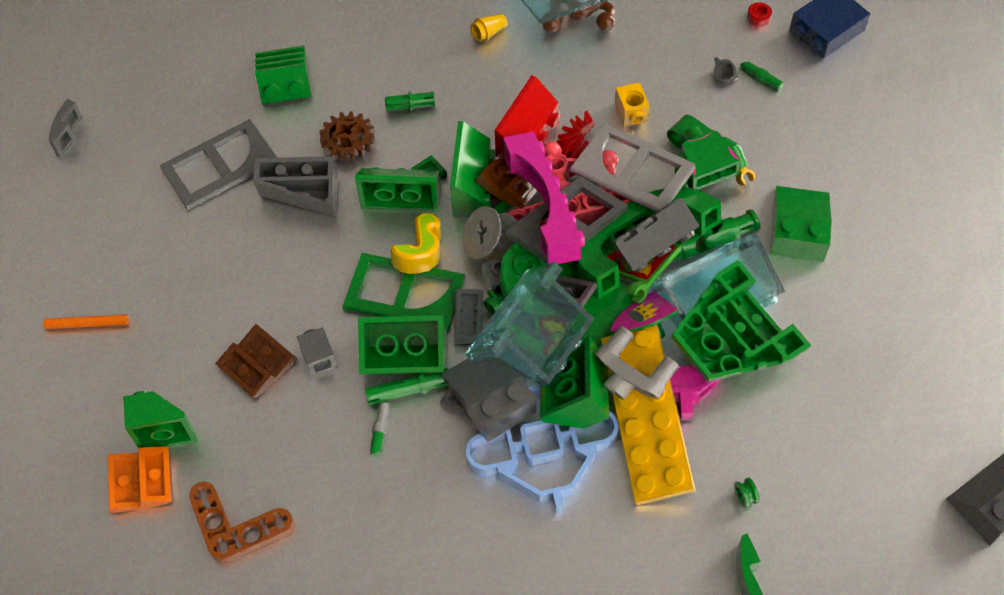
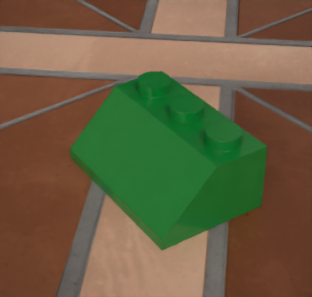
(470, 159)
(399, 189)
(402, 344)
(577, 392)

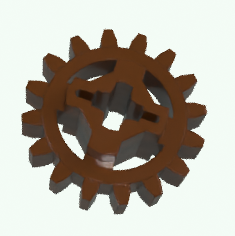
(345, 136)

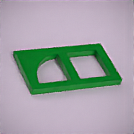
(443, 306)

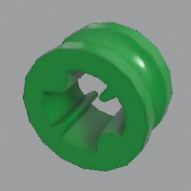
(746, 492)

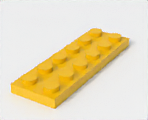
(652, 428)

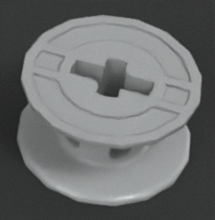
(485, 235)

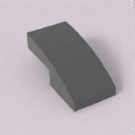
(61, 132)

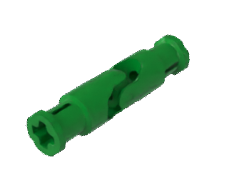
(723, 233)

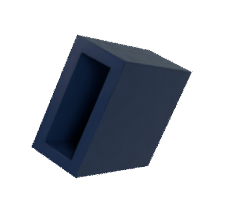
(829, 24)

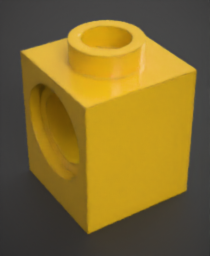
(631, 104)

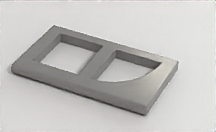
(592, 168)

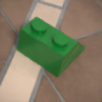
(155, 421)

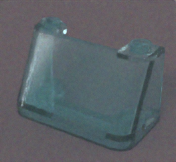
(688, 282)

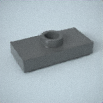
(468, 315)

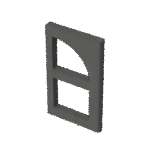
(258, 149)
(526, 230)

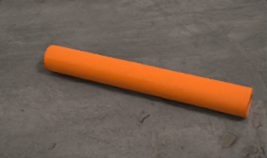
(86, 321)

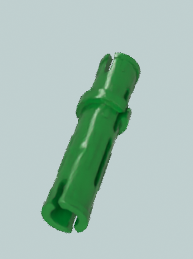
(401, 388)

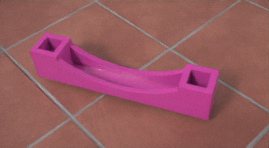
(559, 237)

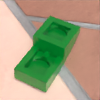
(747, 562)

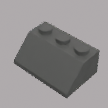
(983, 501)

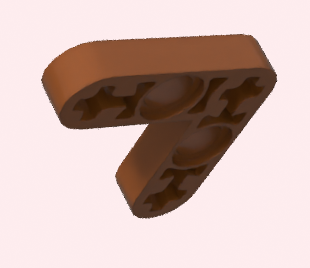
(225, 533)

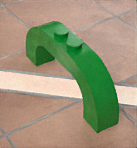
(598, 268)

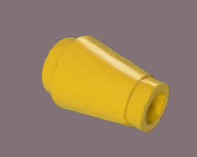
(486, 27)

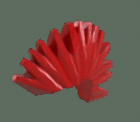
(573, 140)

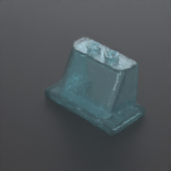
(534, 327)

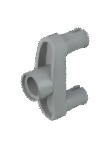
(625, 377)

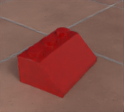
(531, 111)

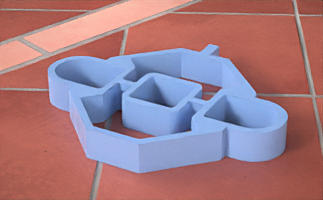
(507, 469)

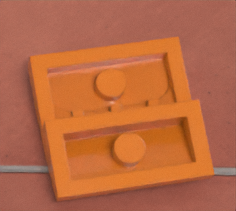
(139, 479)

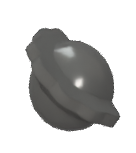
(725, 70)

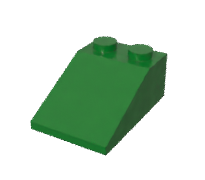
(801, 224)

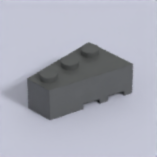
(654, 236)

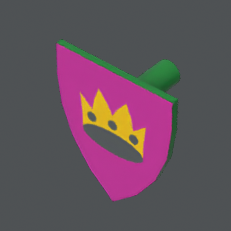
(645, 314)

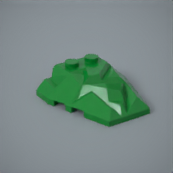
(732, 331)

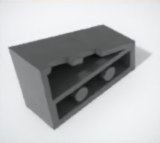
(299, 182)

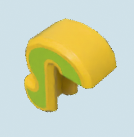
(426, 253)

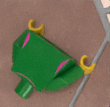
(714, 159)

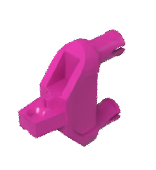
(689, 389)

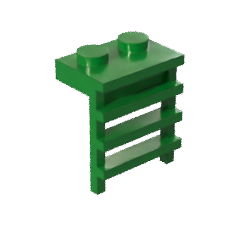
(282, 74)

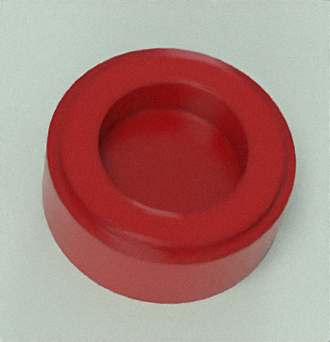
(759, 14)

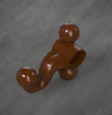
(605, 20)

